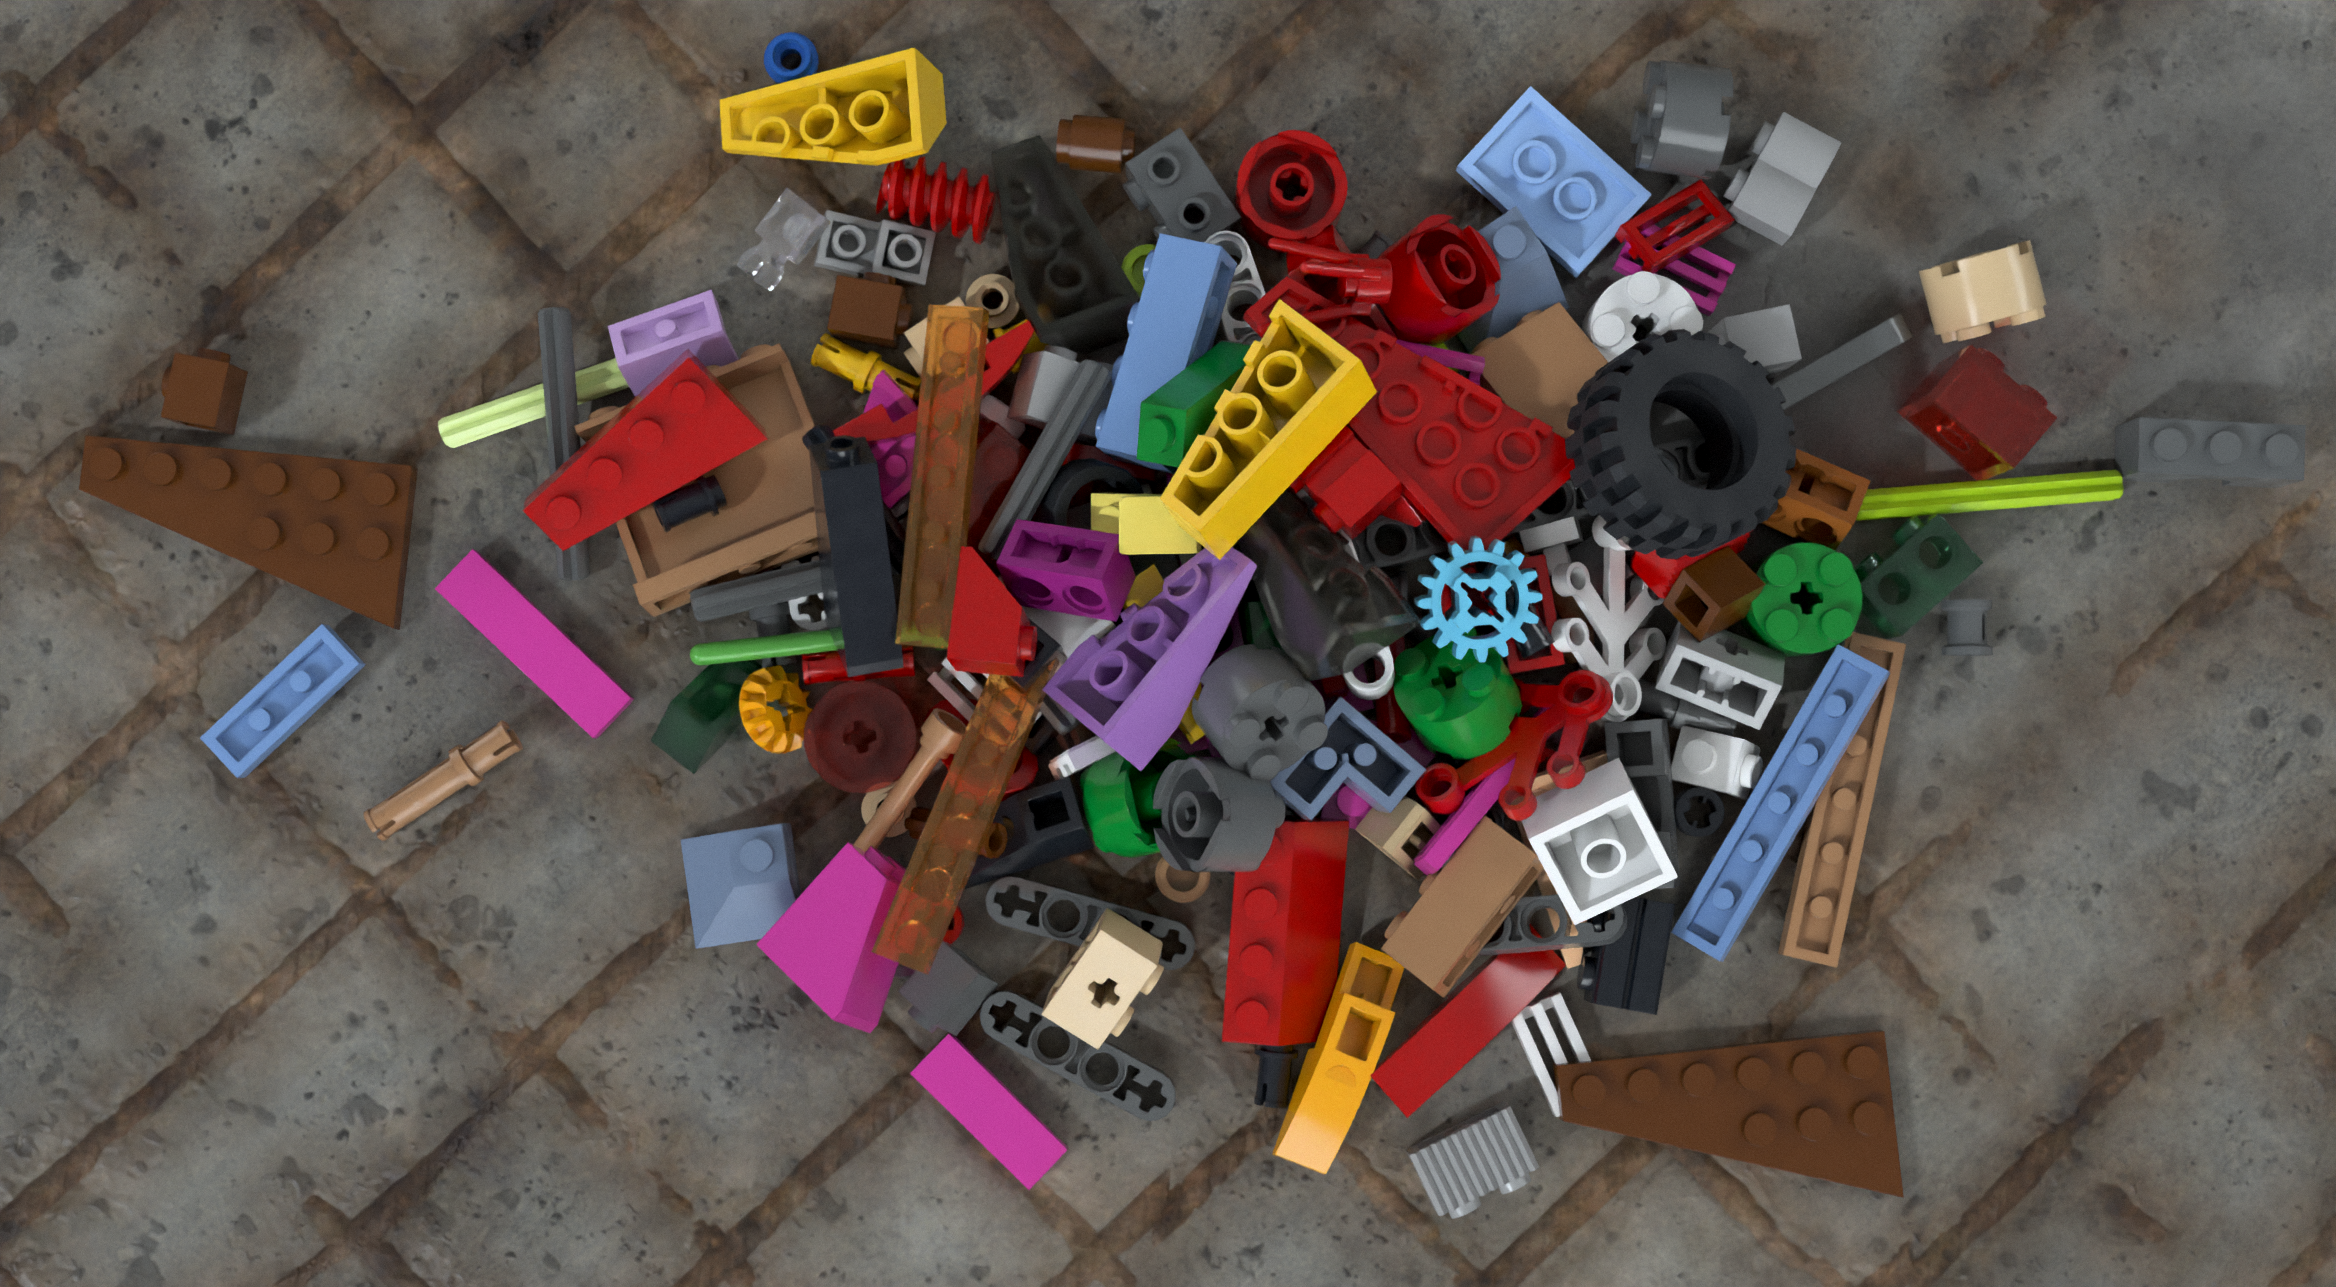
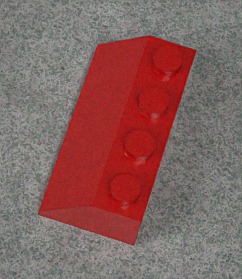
(1286, 936)

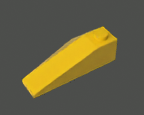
(843, 115)

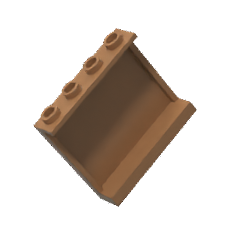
(765, 490)

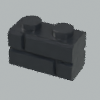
(1632, 968)

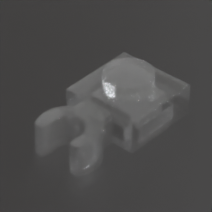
(787, 233)

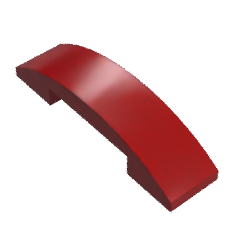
(1000, 359)

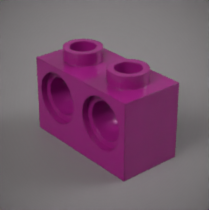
(1066, 570)

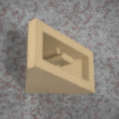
(1400, 833)

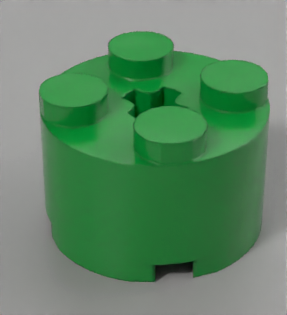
(1831, 596)
(1456, 702)
(1121, 801)

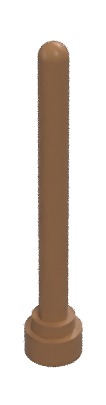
(940, 738)

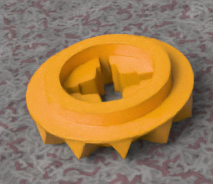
(767, 725)

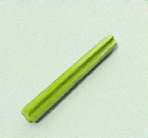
(1991, 494)

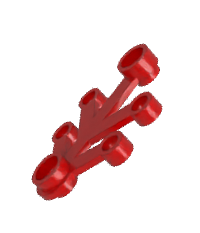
(1527, 745)

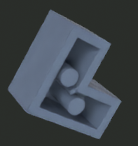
(1350, 755)

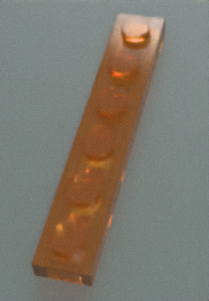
(941, 472)
(960, 821)

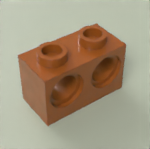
(1819, 502)

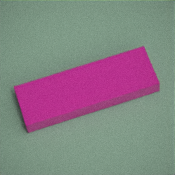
(989, 1110)

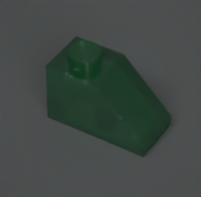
(703, 714)

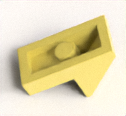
(1141, 523)

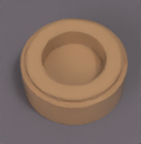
(1180, 885)

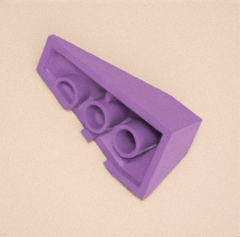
(1147, 668)

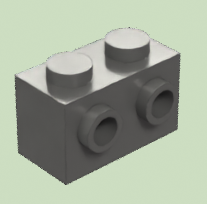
(1179, 190)

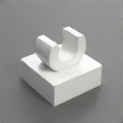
(1552, 541)

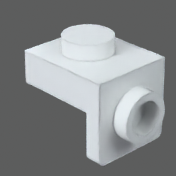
(1716, 762)

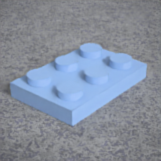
(1556, 180)

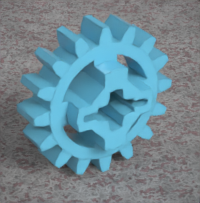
(1498, 579)

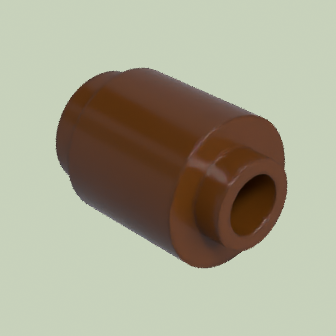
(1095, 143)

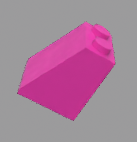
(830, 935)

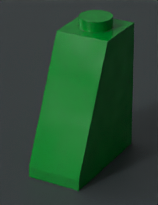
(1186, 404)

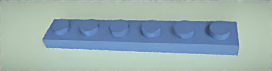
(1780, 802)

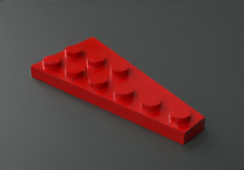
(1448, 440)

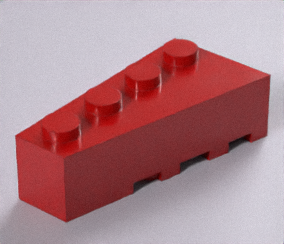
(648, 449)

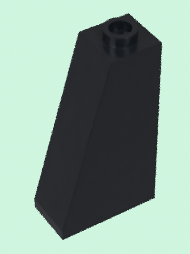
(854, 555)

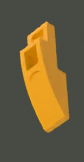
(1342, 1059)

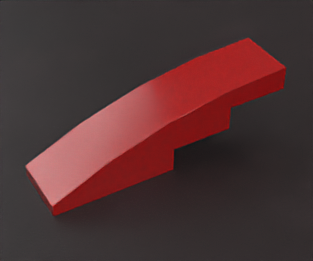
(1464, 1025)

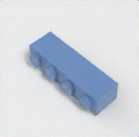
(1166, 332)

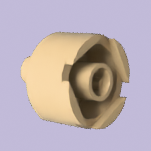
(1984, 289)

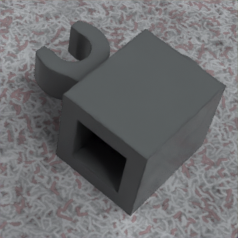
(949, 992)

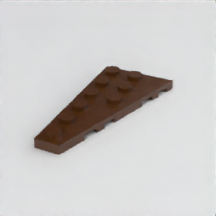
(301, 518)
(1777, 1104)

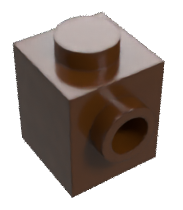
(870, 310)
(203, 391)
(1713, 593)

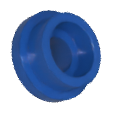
(788, 44)

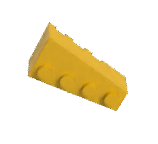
(1266, 429)

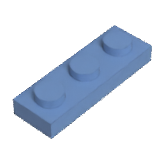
(282, 701)

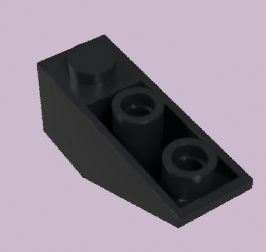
(1040, 828)

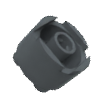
(1682, 119)
(1259, 711)
(1215, 816)

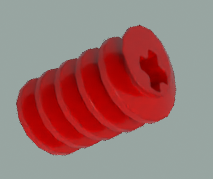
(938, 196)

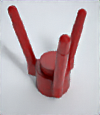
(1359, 279)

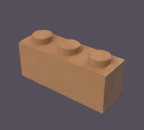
(1462, 906)

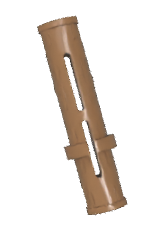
(462, 767)

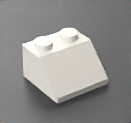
(1598, 843)

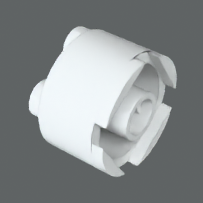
(1635, 301)

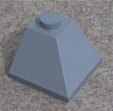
(1525, 282)
(739, 882)

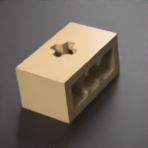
(1113, 951)

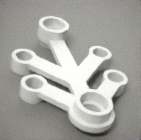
(1612, 623)

